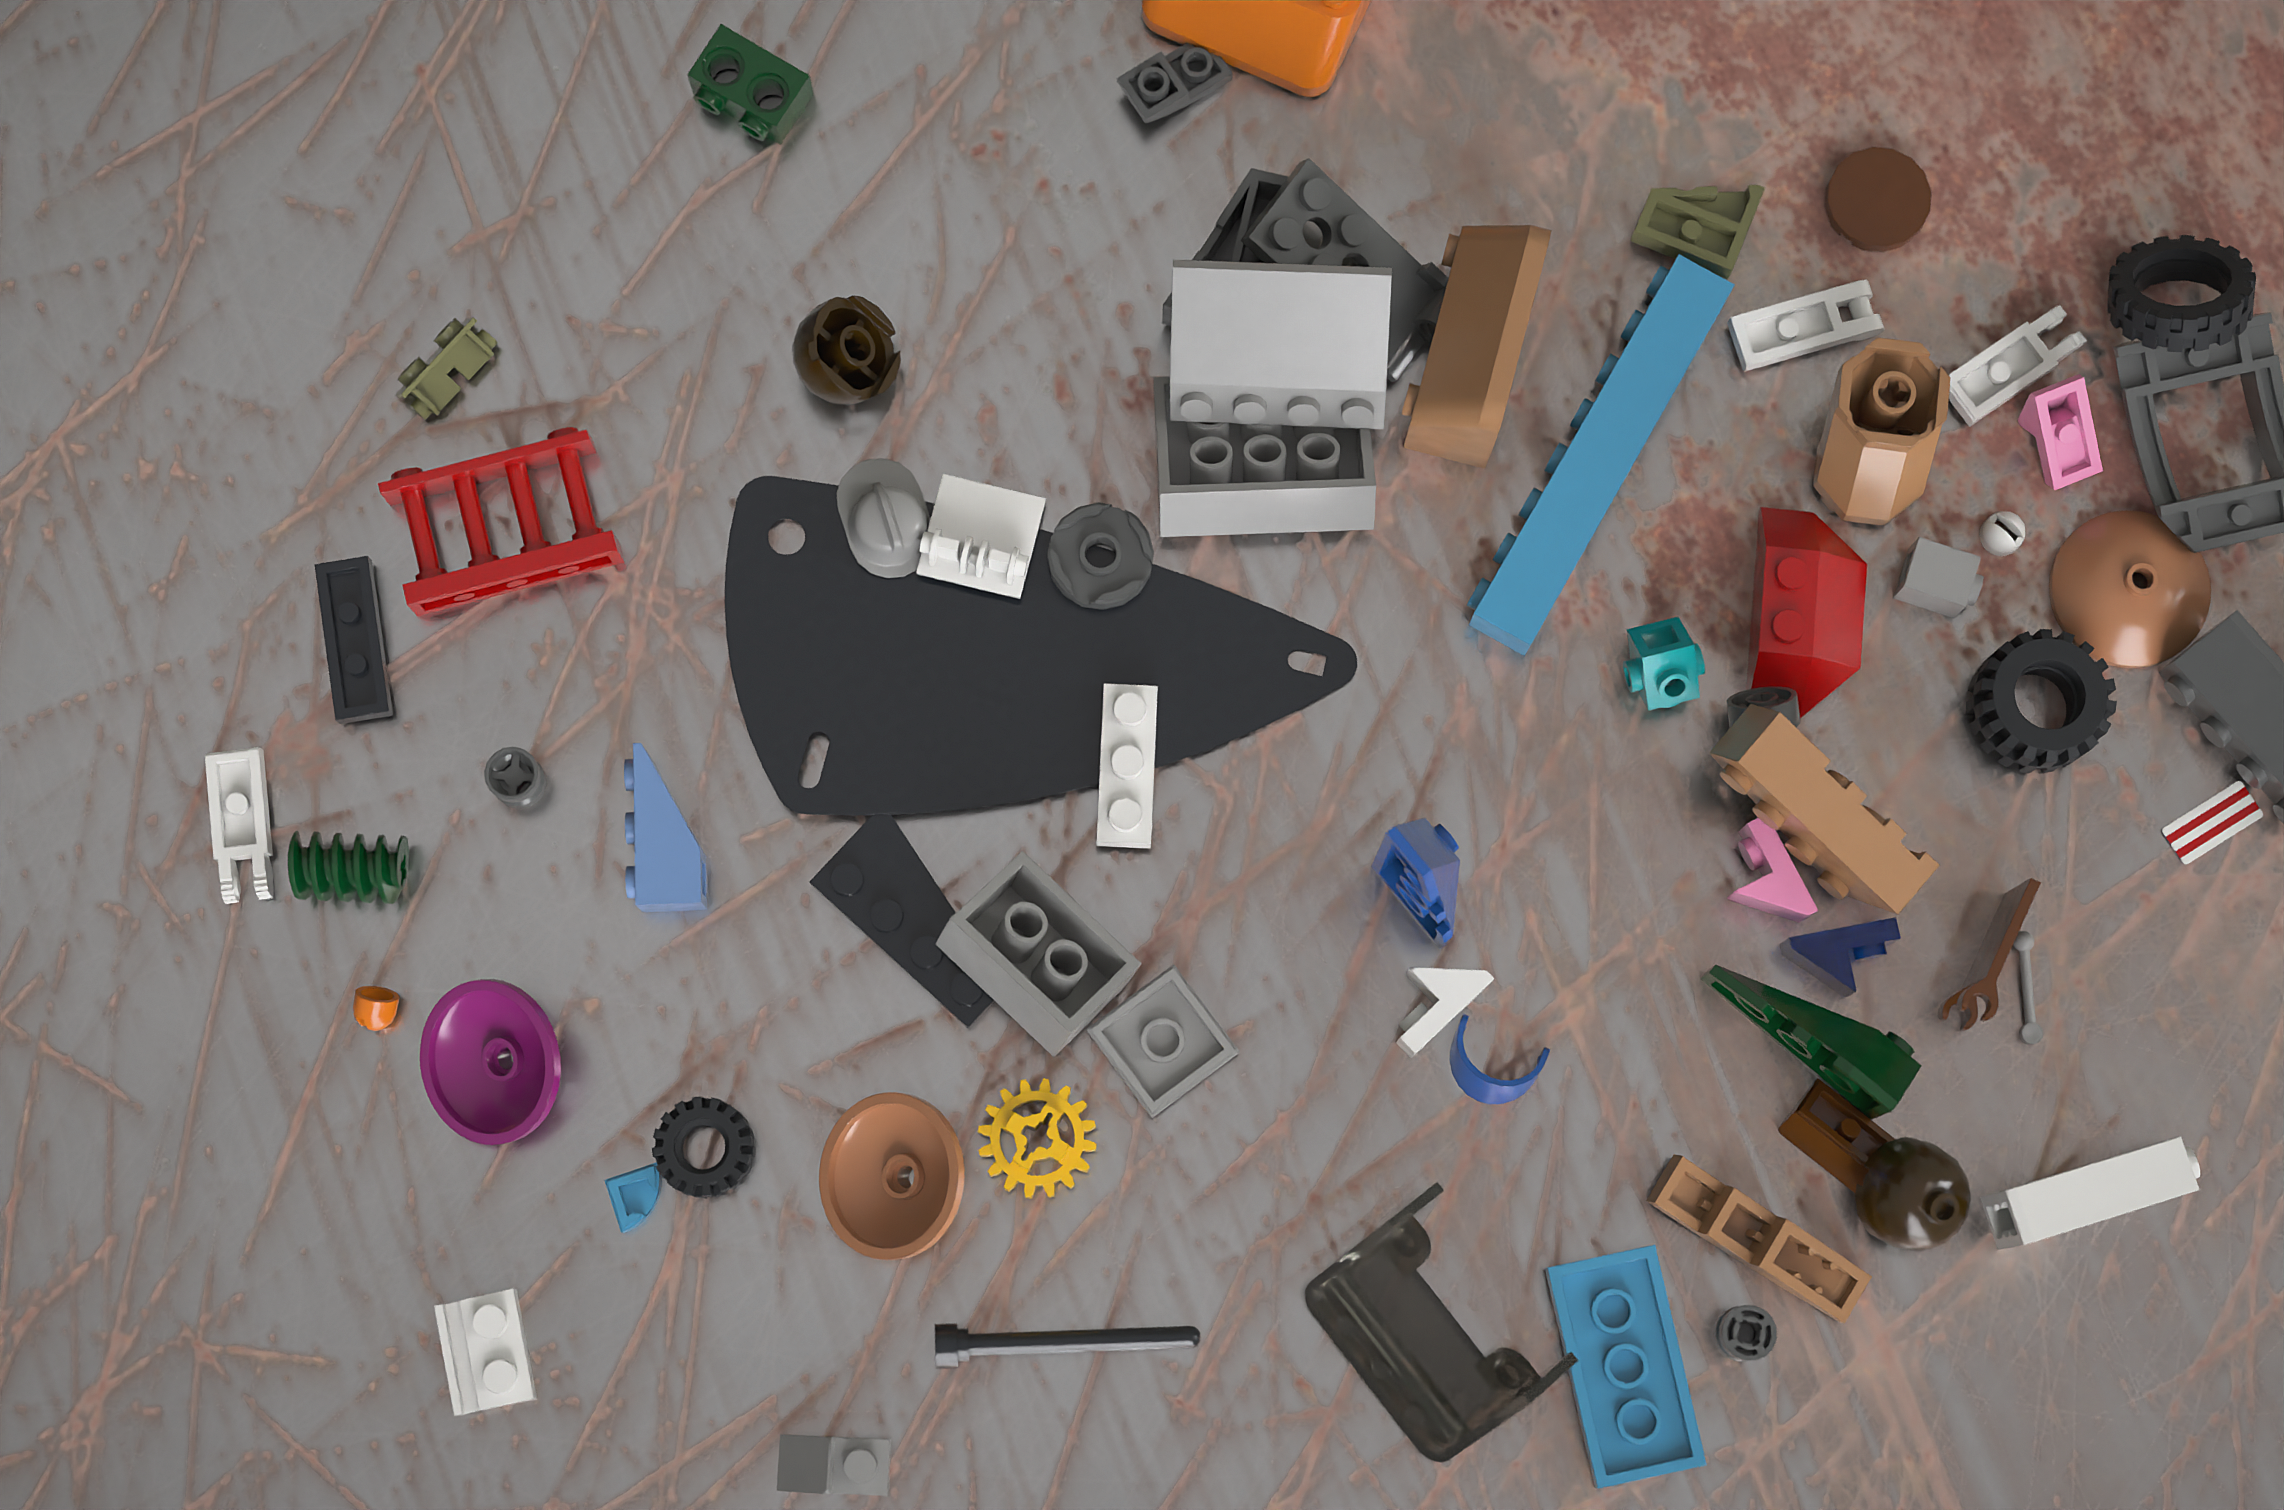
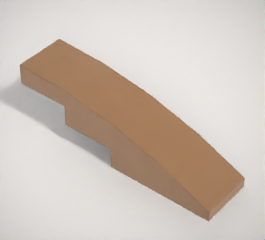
(1759, 1238)

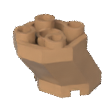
(1881, 431)

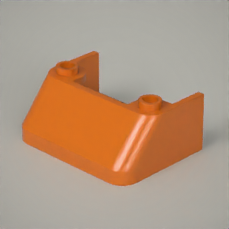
(1276, 40)

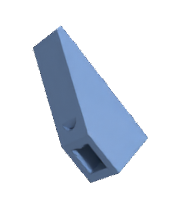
(668, 857)

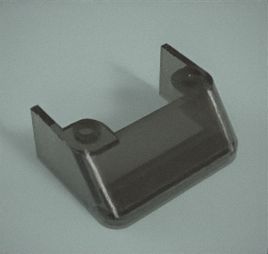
(1413, 1346)

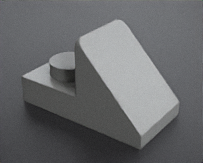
(834, 1465)

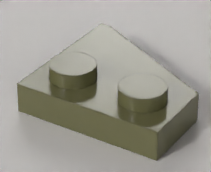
(1698, 224)

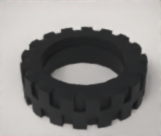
(2182, 325)

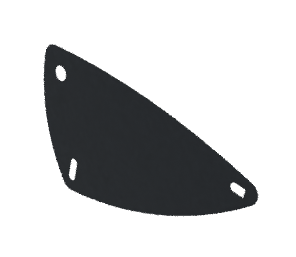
(972, 693)

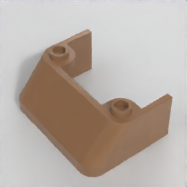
(1476, 341)

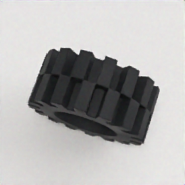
(671, 1137)

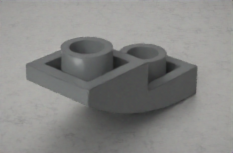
(1173, 80)

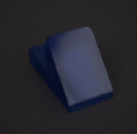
(1827, 952)

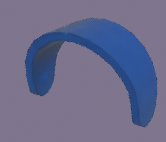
(1479, 1085)

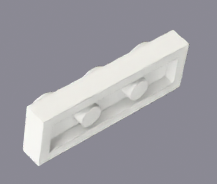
(1127, 766)

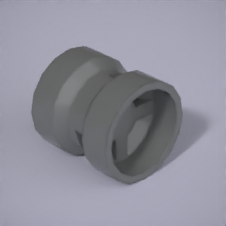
(509, 770)
(1736, 1338)

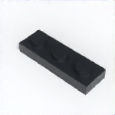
(353, 640)

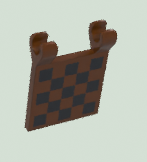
(1992, 956)

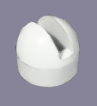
(1996, 539)

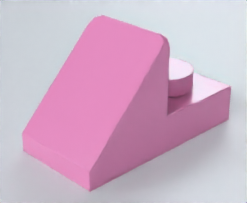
(2063, 432)
(1780, 887)

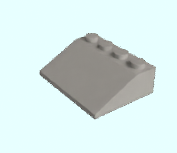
(1279, 344)
(1260, 476)

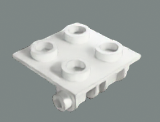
(981, 536)

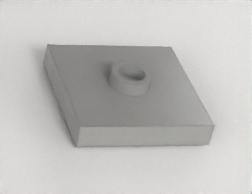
(1162, 1041)

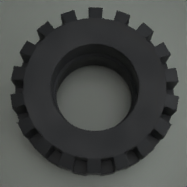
(2071, 671)

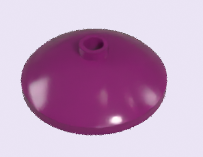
(471, 1067)

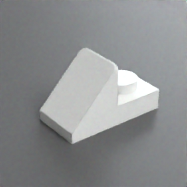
(1449, 992)

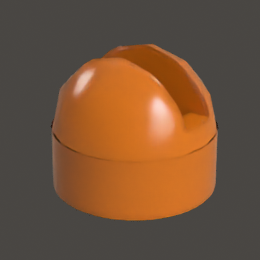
(375, 1007)

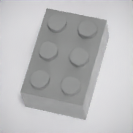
(1037, 953)

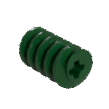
(347, 869)

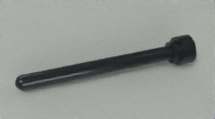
(957, 1345)

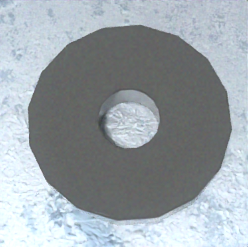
(1100, 586)

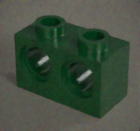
(758, 76)

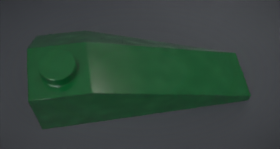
(1845, 1054)

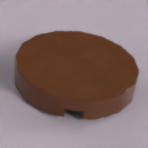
(1878, 199)

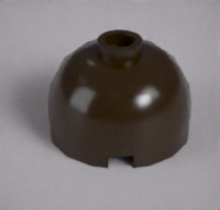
(846, 351)
(1913, 1195)

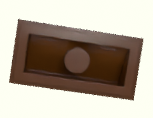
(1833, 1133)

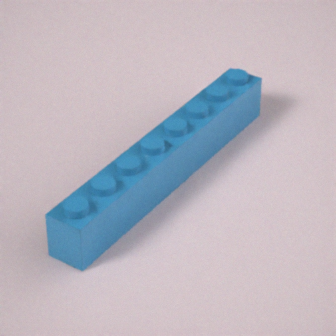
(1600, 454)

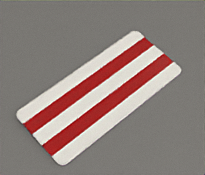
(2212, 822)

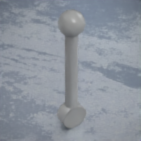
(2031, 1031)

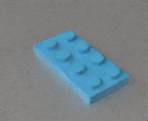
(1629, 1367)

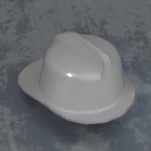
(883, 516)

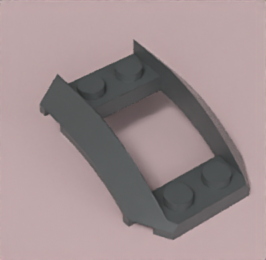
(2228, 513)

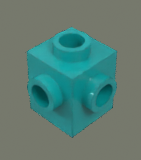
(1663, 664)

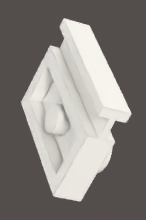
(485, 1352)

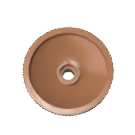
(2101, 605)
(868, 1173)

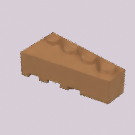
(1819, 812)

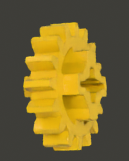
(1016, 1125)

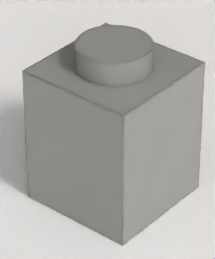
(1939, 578)

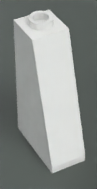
(2091, 1193)

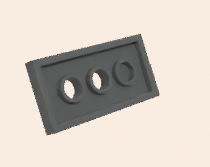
(1350, 233)

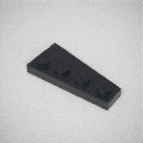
(901, 909)

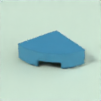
(634, 1195)

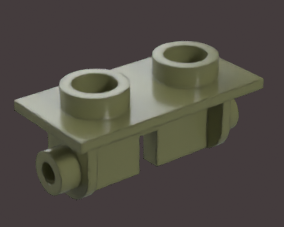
(457, 349)

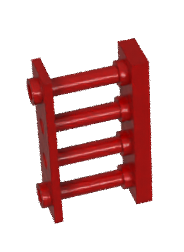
(538, 559)

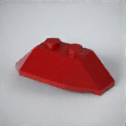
(1804, 607)

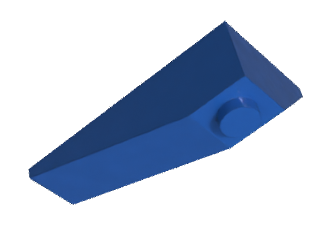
(1423, 874)

